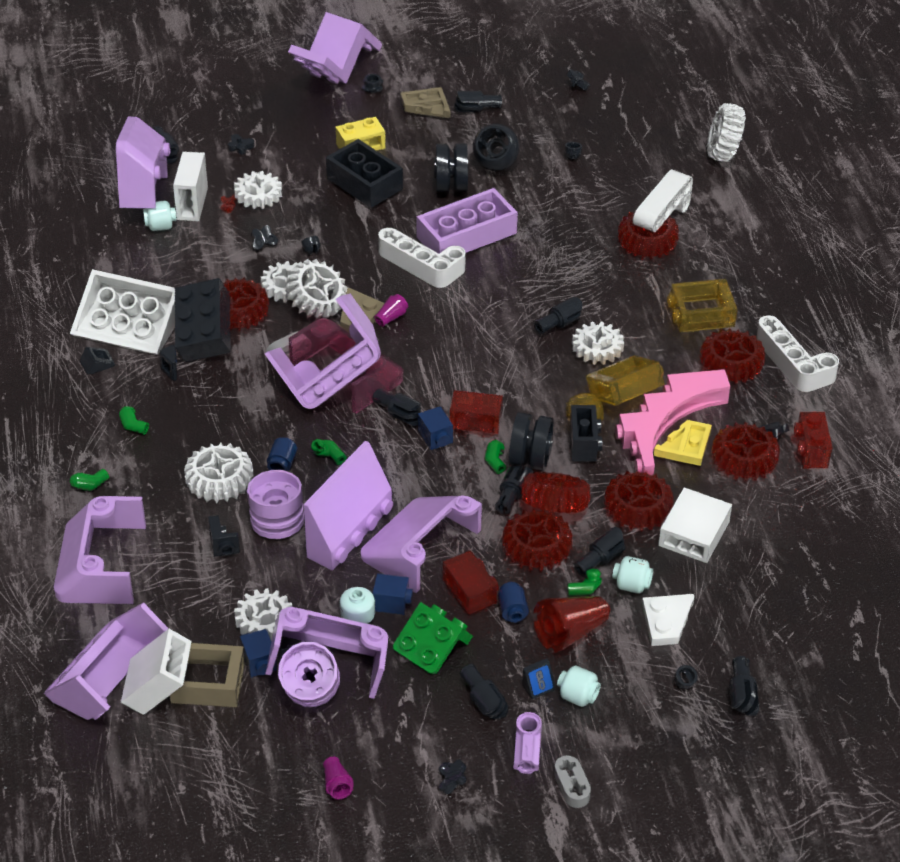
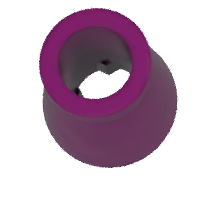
(392, 309)
(337, 779)

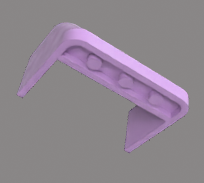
(140, 162)
(316, 386)
(81, 575)
(331, 632)
(104, 662)

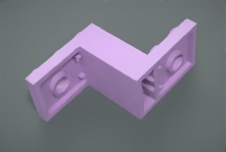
(335, 48)

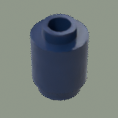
(281, 454)
(513, 602)

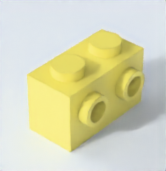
(366, 130)

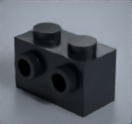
(584, 433)

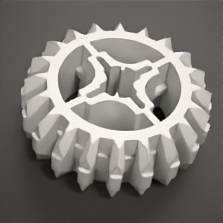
(726, 132)
(318, 283)
(218, 472)

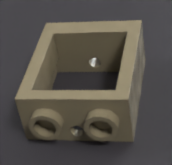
(213, 693)

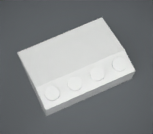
(125, 312)

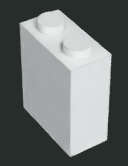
(190, 186)
(695, 525)
(156, 671)

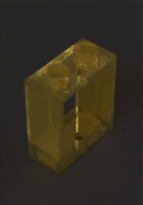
(702, 319)
(625, 379)

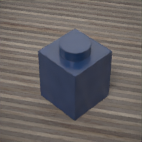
(435, 428)
(392, 594)
(256, 652)

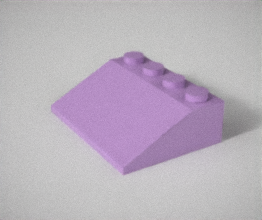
(346, 508)

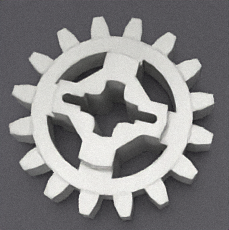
(258, 189)
(275, 280)
(598, 343)
(261, 610)

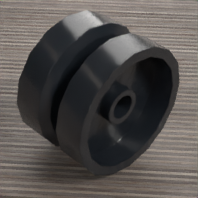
(451, 167)
(526, 441)

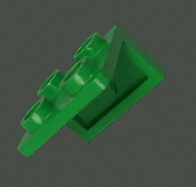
(430, 637)

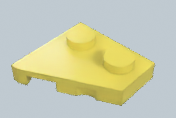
(686, 443)

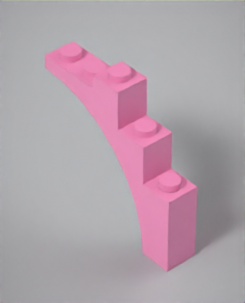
(659, 411)

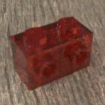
(476, 411)
(813, 440)
(470, 582)

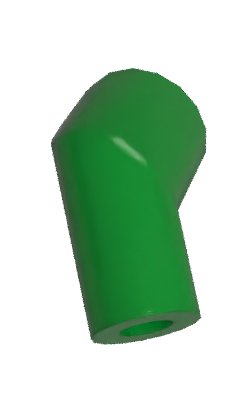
(130, 422)
(328, 449)
(492, 456)
(89, 482)
(586, 587)

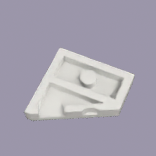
(666, 617)

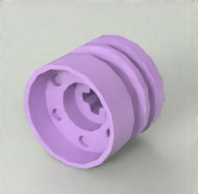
(276, 504)
(305, 658)

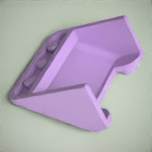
(396, 545)

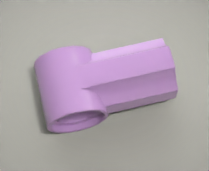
(527, 743)

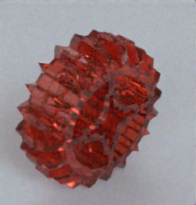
(647, 242)
(247, 303)
(735, 352)
(745, 451)
(556, 492)
(638, 500)
(537, 539)

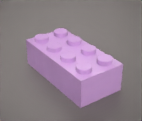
(468, 222)

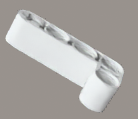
(669, 195)
(420, 260)
(796, 364)

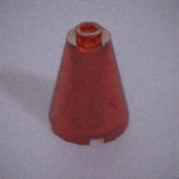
(568, 619)

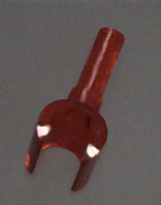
(228, 203)

